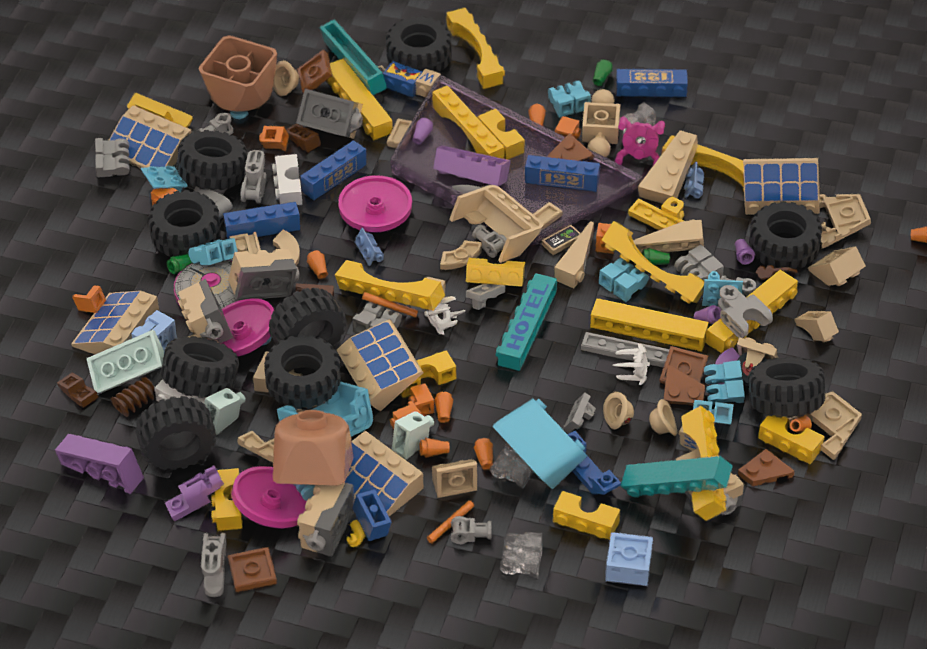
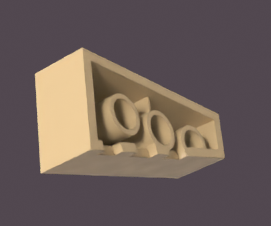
(670, 170)

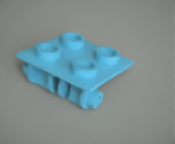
(164, 177)
(712, 288)

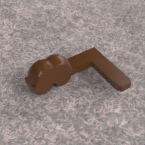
(767, 272)

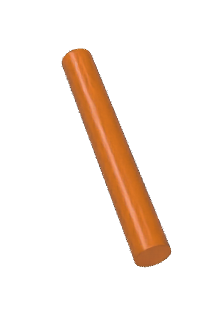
(389, 304)
(447, 524)

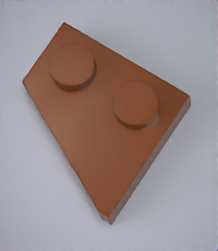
(571, 149)
(682, 388)
(764, 468)

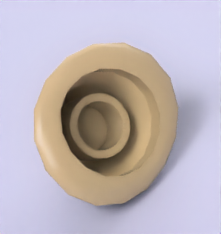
(285, 78)
(617, 410)
(662, 419)

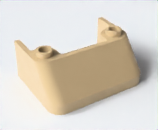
(501, 214)

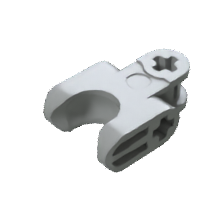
(255, 177)
(738, 309)
(213, 564)

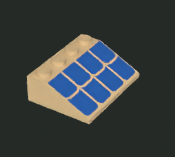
(150, 138)
(779, 181)
(116, 320)
(380, 363)
(383, 470)

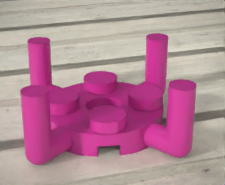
(634, 148)

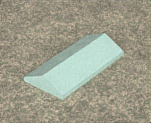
(125, 361)

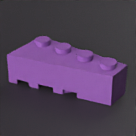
(472, 165)
(101, 461)

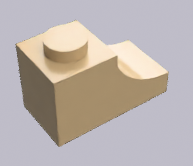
(818, 324)

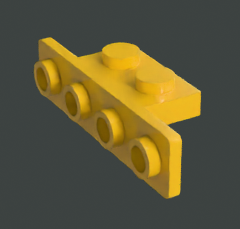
(160, 110)

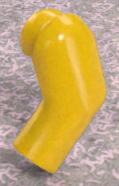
(357, 535)

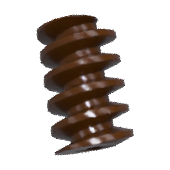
(134, 396)

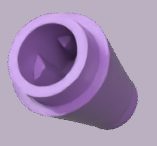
(422, 130)
(744, 252)
(709, 314)

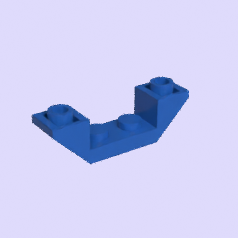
(591, 475)

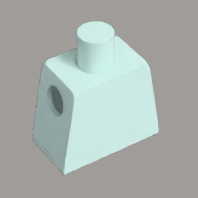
(224, 408)
(409, 432)

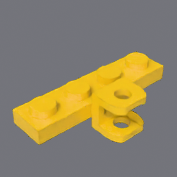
(656, 217)

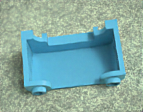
(349, 403)
(541, 442)

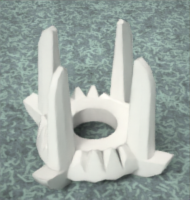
(446, 322)
(640, 364)

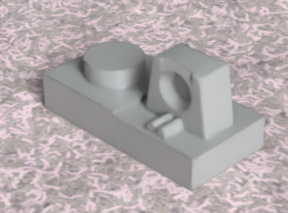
(482, 293)
(581, 409)

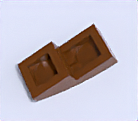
(76, 389)

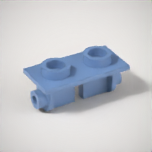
(694, 182)
(368, 248)

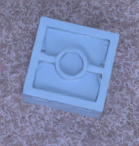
(161, 324)
(629, 558)

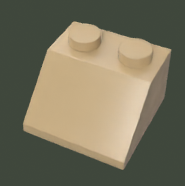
(838, 266)
(455, 478)

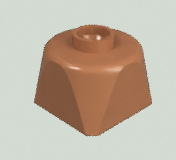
(239, 74)
(312, 449)

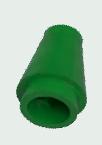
(602, 71)
(656, 257)
(178, 263)

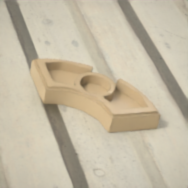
(285, 240)
(460, 256)

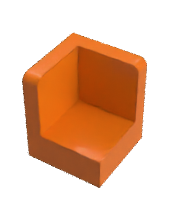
(91, 302)

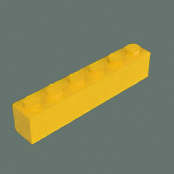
(350, 87)
(772, 293)
(649, 324)

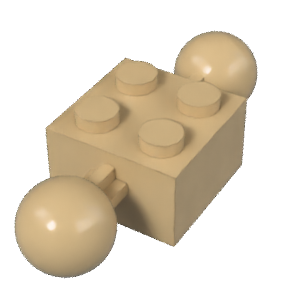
(601, 122)

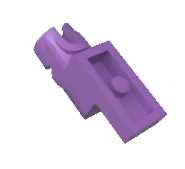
(194, 493)

